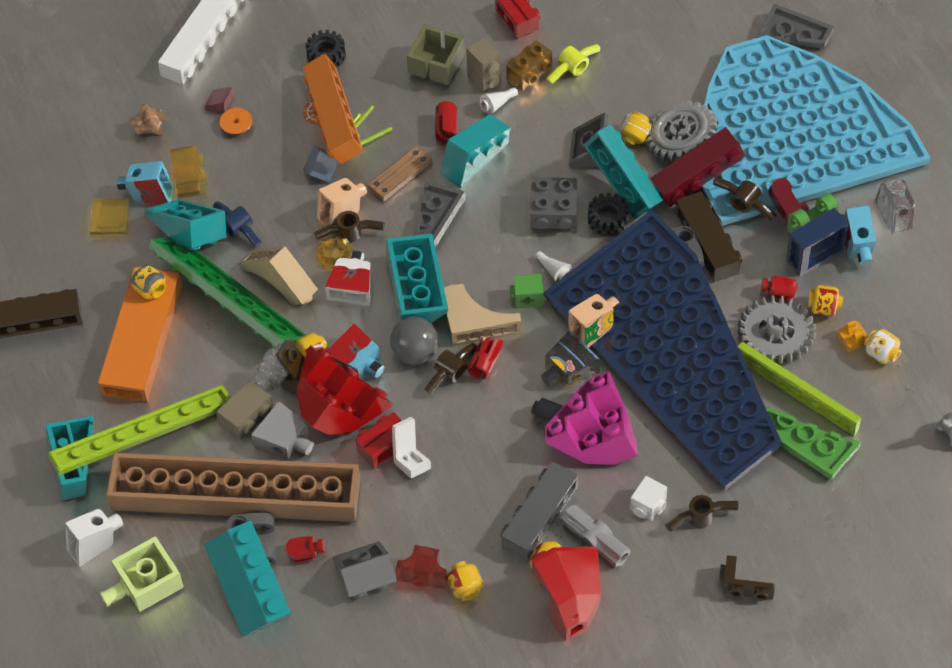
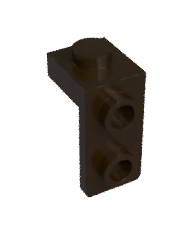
(293, 362)
(739, 588)

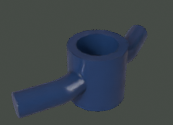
(238, 221)

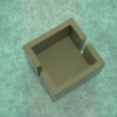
(430, 58)

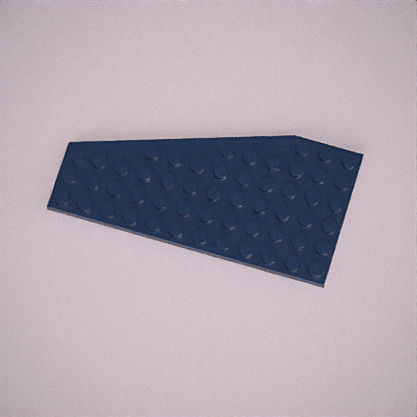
(674, 346)

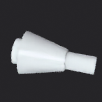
(493, 101)
(554, 267)

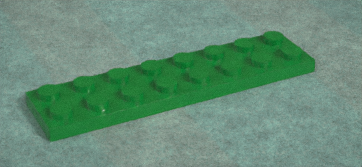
(227, 291)

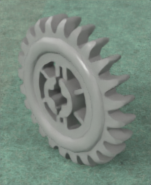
(683, 135)
(776, 319)

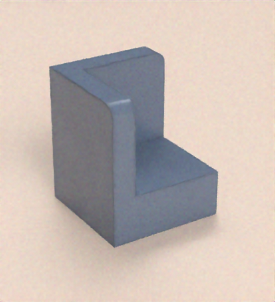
(320, 164)

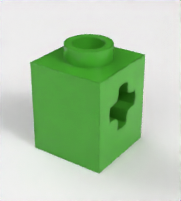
(527, 291)

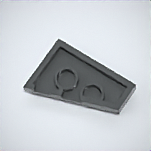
(795, 28)
(438, 209)

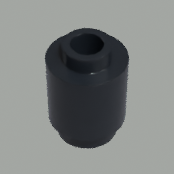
(545, 410)

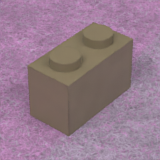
(483, 65)
(245, 410)

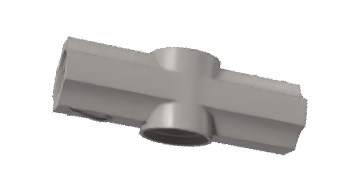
(595, 534)

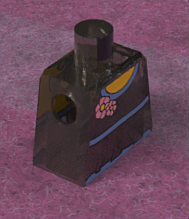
(570, 362)

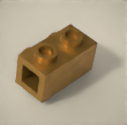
(529, 65)

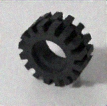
(326, 40)
(608, 225)

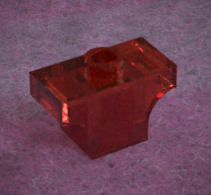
(422, 568)

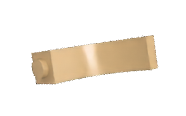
(282, 271)
(471, 322)

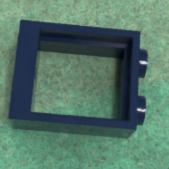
(817, 241)

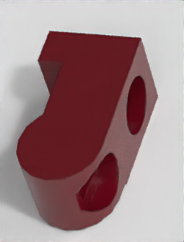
(784, 199)

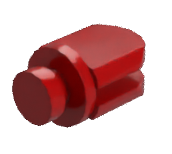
(780, 286)
(304, 548)

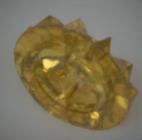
(324, 250)

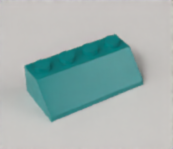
(623, 171)
(416, 277)
(247, 579)

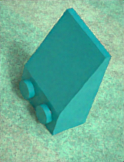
(189, 222)

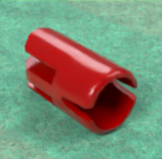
(445, 121)
(484, 357)

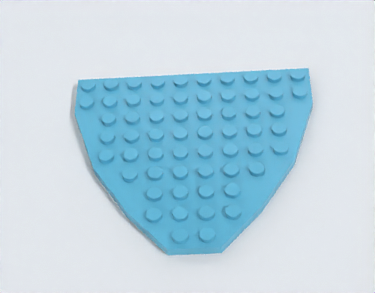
(803, 125)

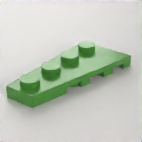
(815, 447)

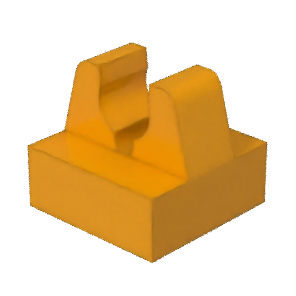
(852, 335)

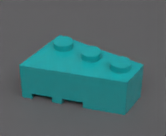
(473, 149)
(59, 434)

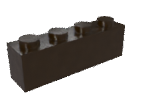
(716, 245)
(40, 313)

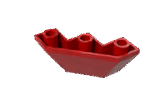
(335, 396)
(573, 586)

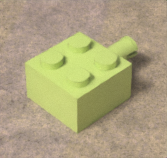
(144, 576)

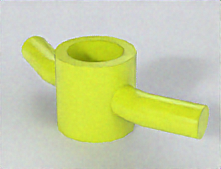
(573, 61)

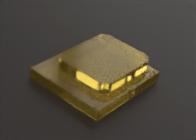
(109, 216)

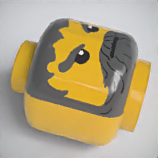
(148, 282)

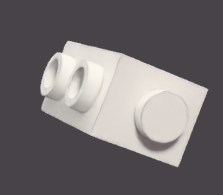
(404, 449)

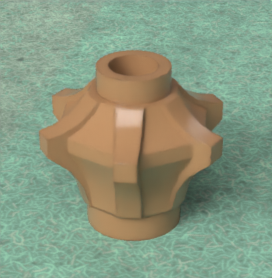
(148, 121)

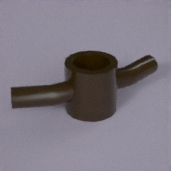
(745, 197)
(349, 227)
(450, 366)
(701, 520)

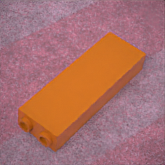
(139, 342)

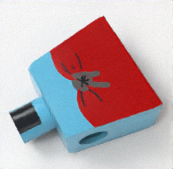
(147, 183)
(860, 234)
(357, 351)

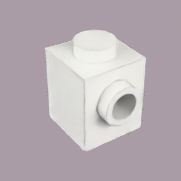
(648, 499)

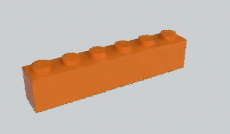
(332, 109)

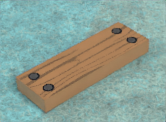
(400, 173)

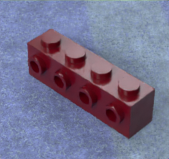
(698, 166)

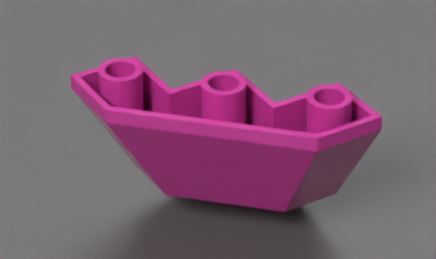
(593, 425)

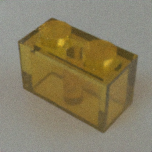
(187, 171)

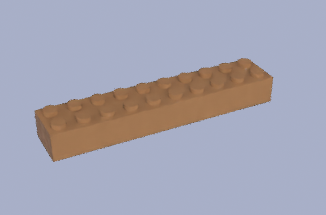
(234, 487)

